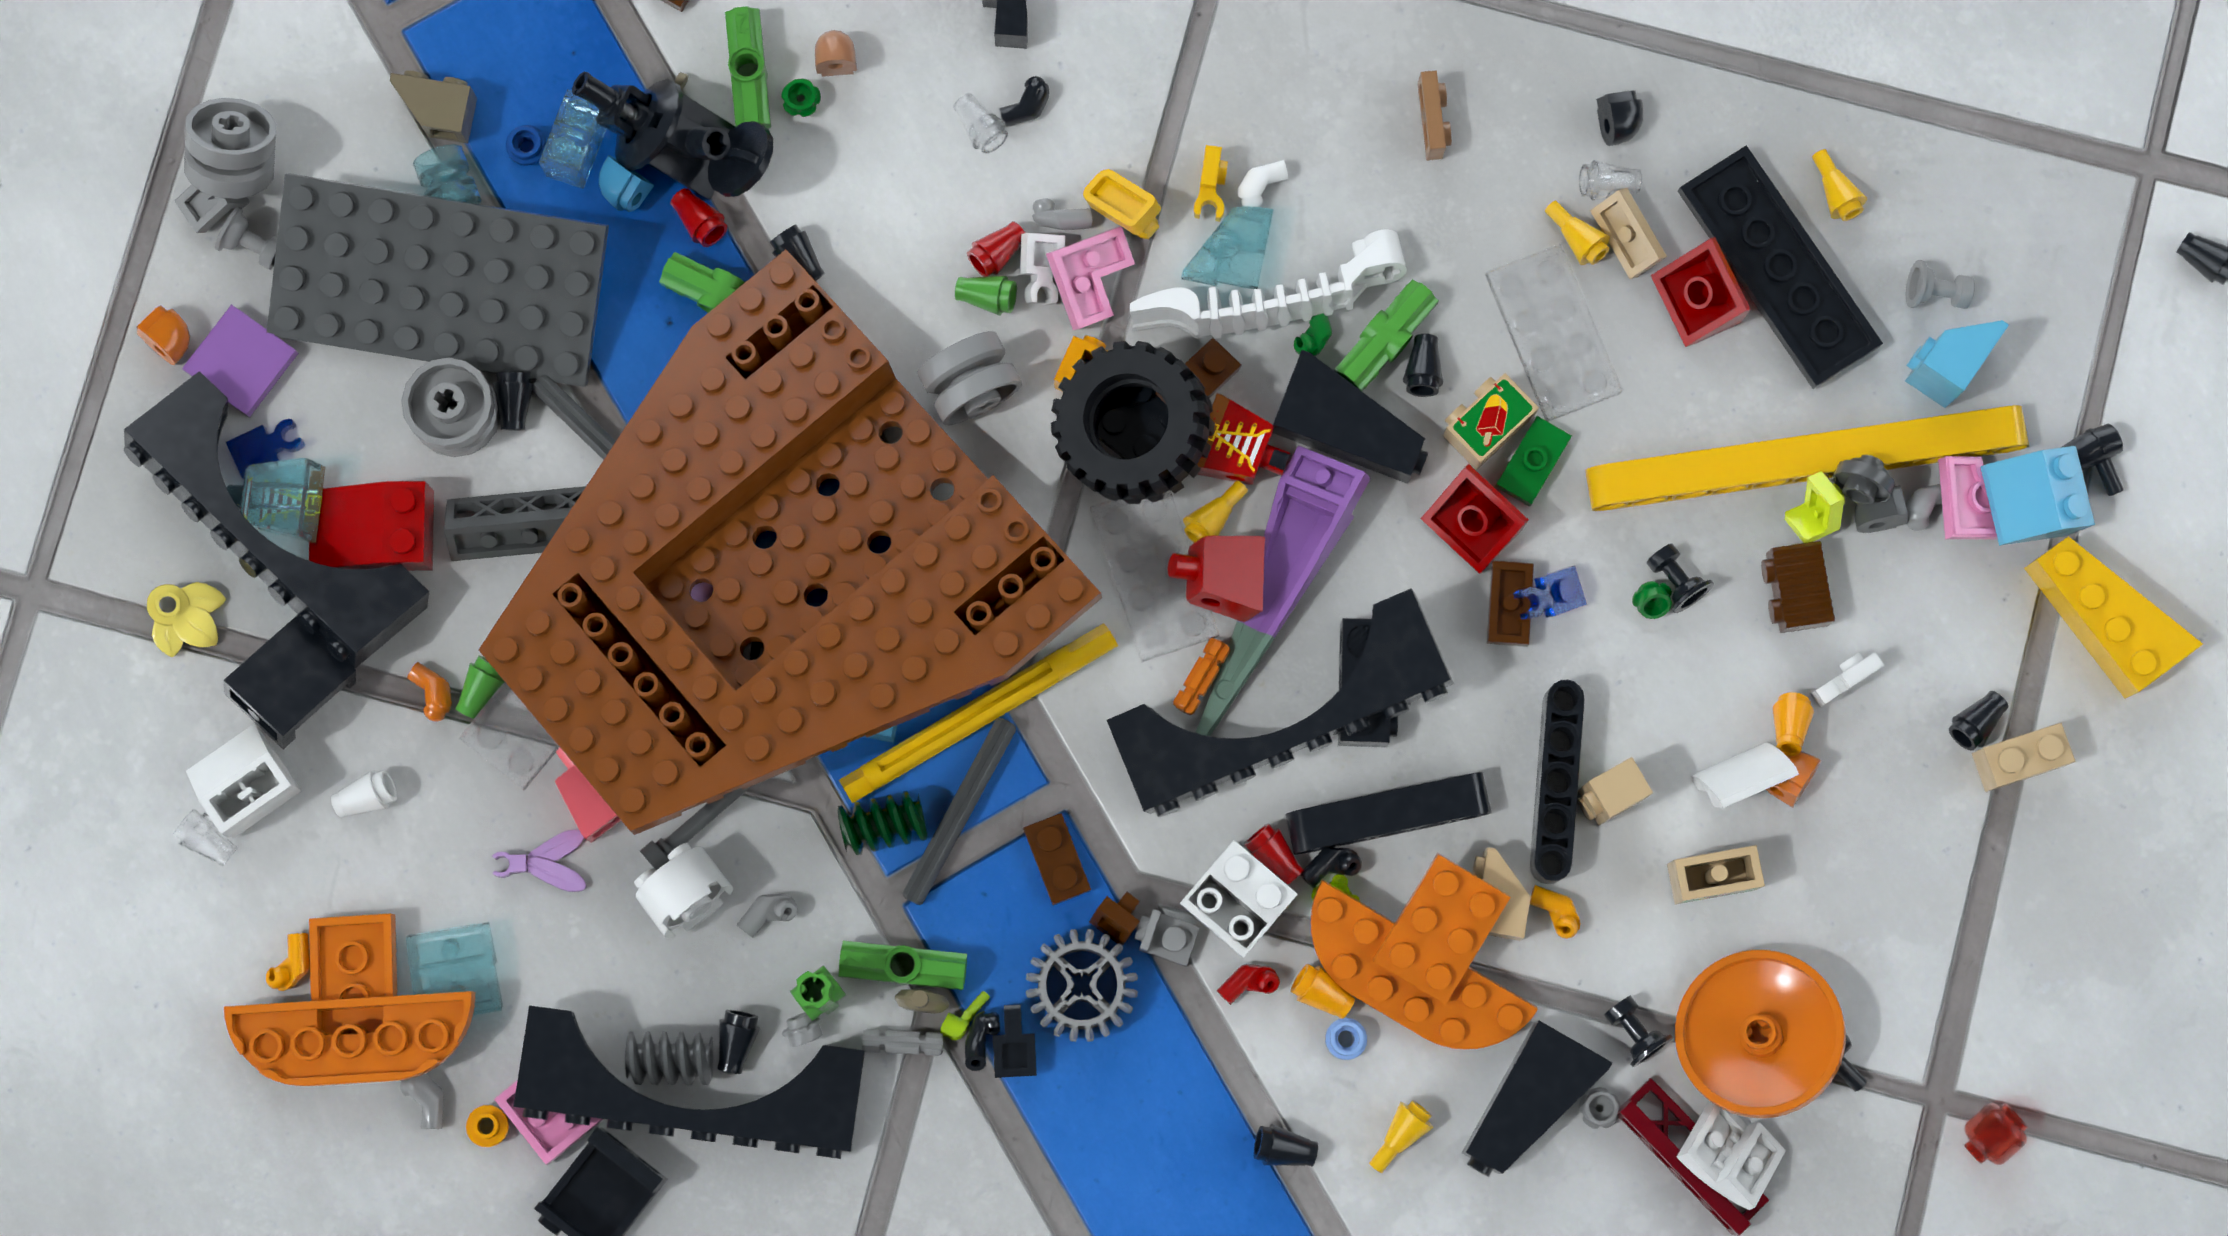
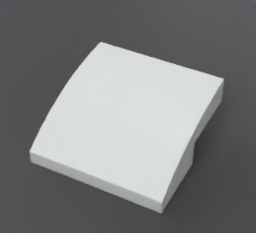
(1745, 775)
(1731, 1155)

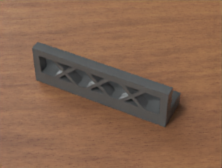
(510, 534)

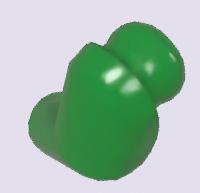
(1315, 336)

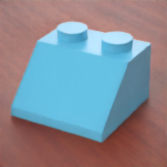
(1950, 362)
(2037, 496)

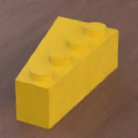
(2110, 618)

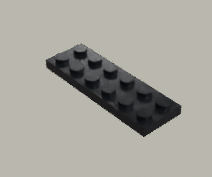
(1780, 267)

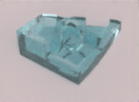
(1234, 250)

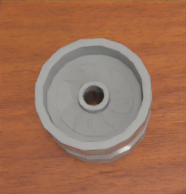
(229, 148)
(969, 378)
(428, 400)

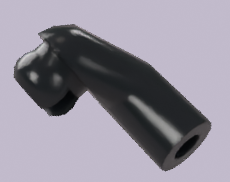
(1030, 105)
(1331, 861)

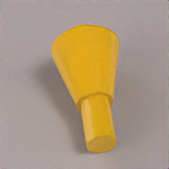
(1842, 195)
(1585, 241)
(1212, 516)
(1406, 1128)

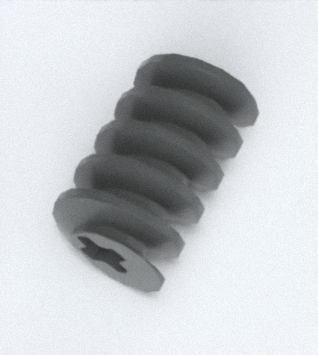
(669, 1059)

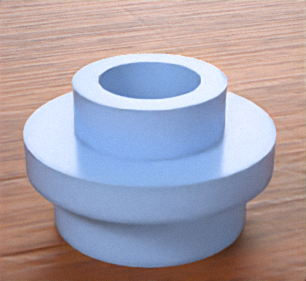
(1359, 1035)

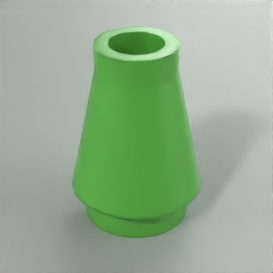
(988, 293)
(479, 687)

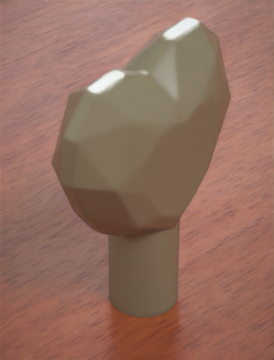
(921, 1001)

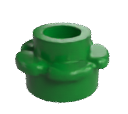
(796, 88)
(1653, 599)

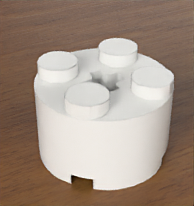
(682, 890)

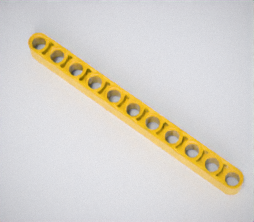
(1798, 457)

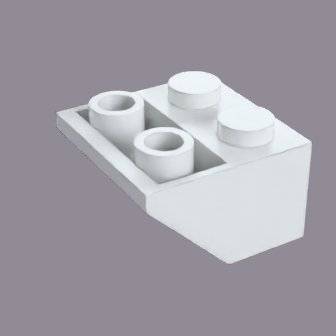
(242, 782)
(1238, 899)

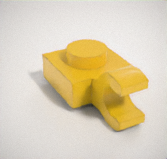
(1213, 173)

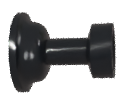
(1687, 590)
(1645, 1043)

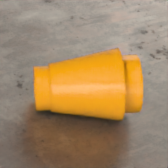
(1791, 721)
(1319, 991)

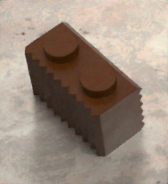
(1798, 587)

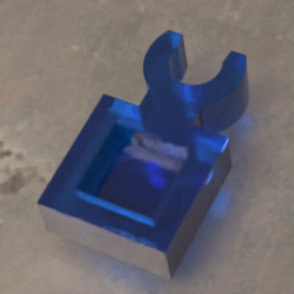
(261, 447)
(1553, 594)

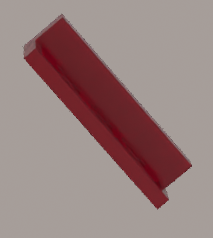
(1666, 1151)

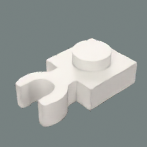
(1035, 263)
(1854, 671)

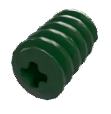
(882, 823)

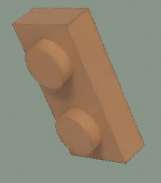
(1435, 131)

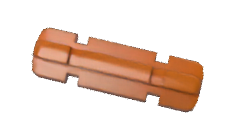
(1201, 676)

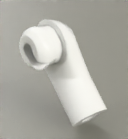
(1257, 179)

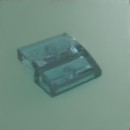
(456, 962)

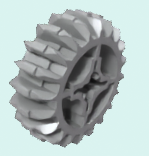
(1056, 959)

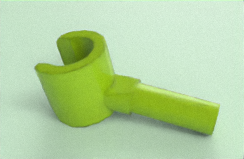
(954, 1026)

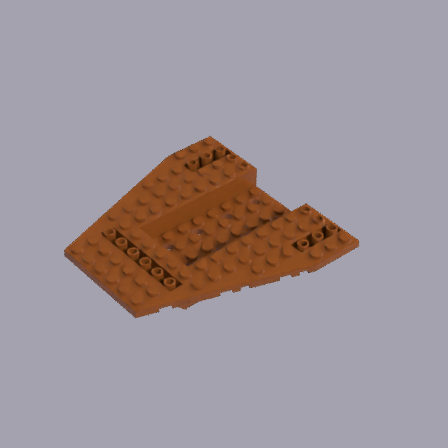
(734, 445)

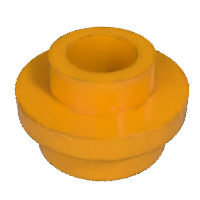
(499, 1131)

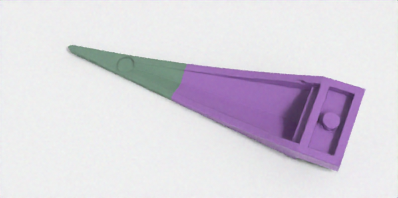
(1303, 528)

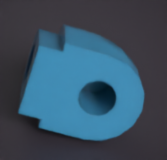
(622, 187)

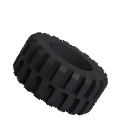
(1090, 392)

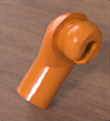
(436, 689)

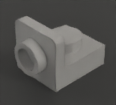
(204, 209)
(1167, 937)

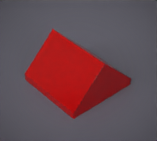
(1701, 293)
(1474, 519)

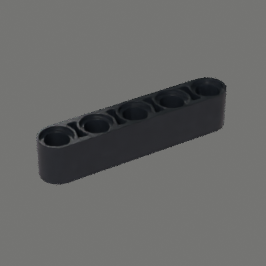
(1567, 764)
(1388, 813)

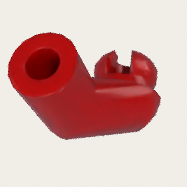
(1249, 978)

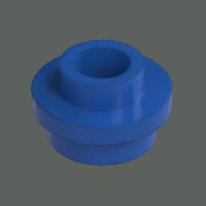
(520, 135)

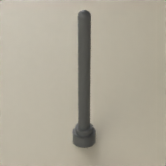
(658, 852)

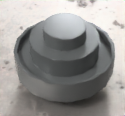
(1864, 480)

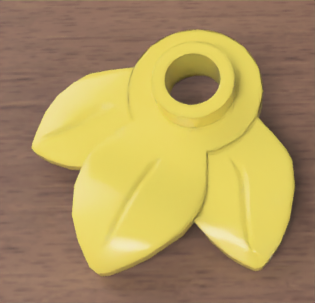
(189, 620)

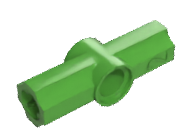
(746, 47)
(698, 282)
(1387, 335)
(875, 962)
(817, 992)

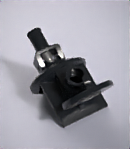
(679, 136)

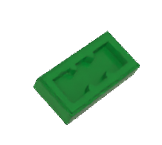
(1533, 461)

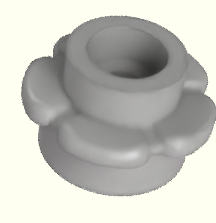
(802, 1029)
(1610, 1108)

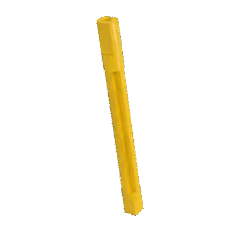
(978, 713)

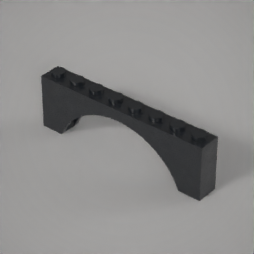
(346, 607)
(1394, 670)
(567, 1078)

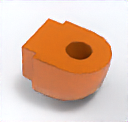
(165, 334)
(1792, 789)

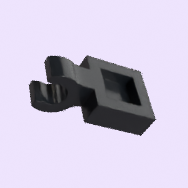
(1014, 1051)

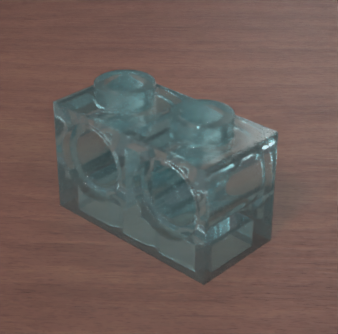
(572, 142)

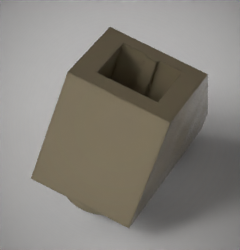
(440, 107)

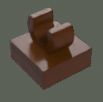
(1116, 918)

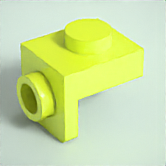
(1820, 511)

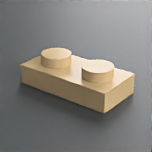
(1629, 233)

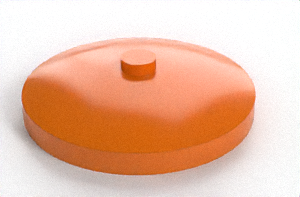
(1760, 1034)

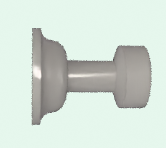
(235, 233)
(1922, 284)

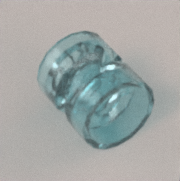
(445, 174)

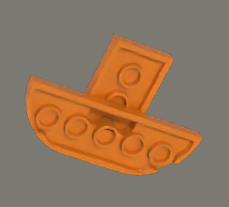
(1422, 961)
(355, 1019)

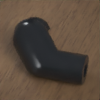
(976, 1039)

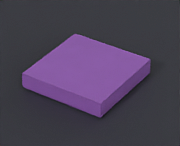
(241, 360)

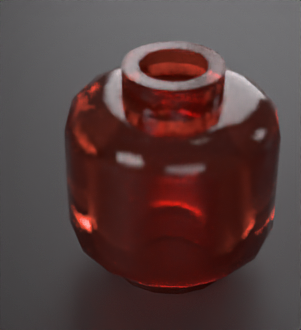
(1995, 1134)

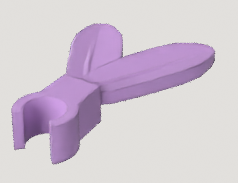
(543, 865)

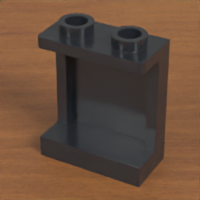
(287, 681)
(600, 1190)

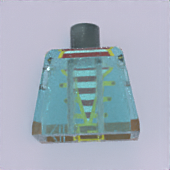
(282, 497)

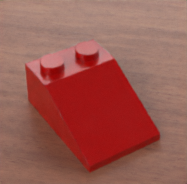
(376, 526)

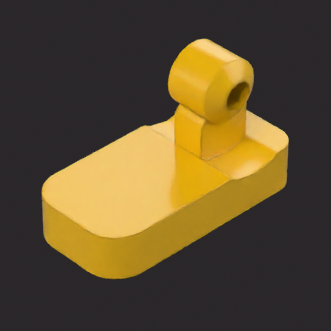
(1123, 203)

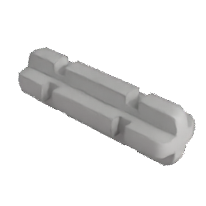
(902, 1042)

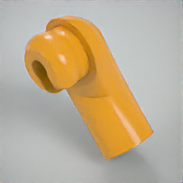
(1560, 908)
(294, 967)

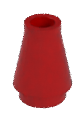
(699, 218)
(995, 250)
(1274, 853)

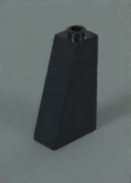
(1346, 423)
(1534, 1093)

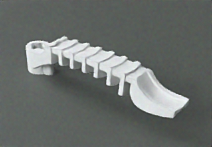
(1375, 262)

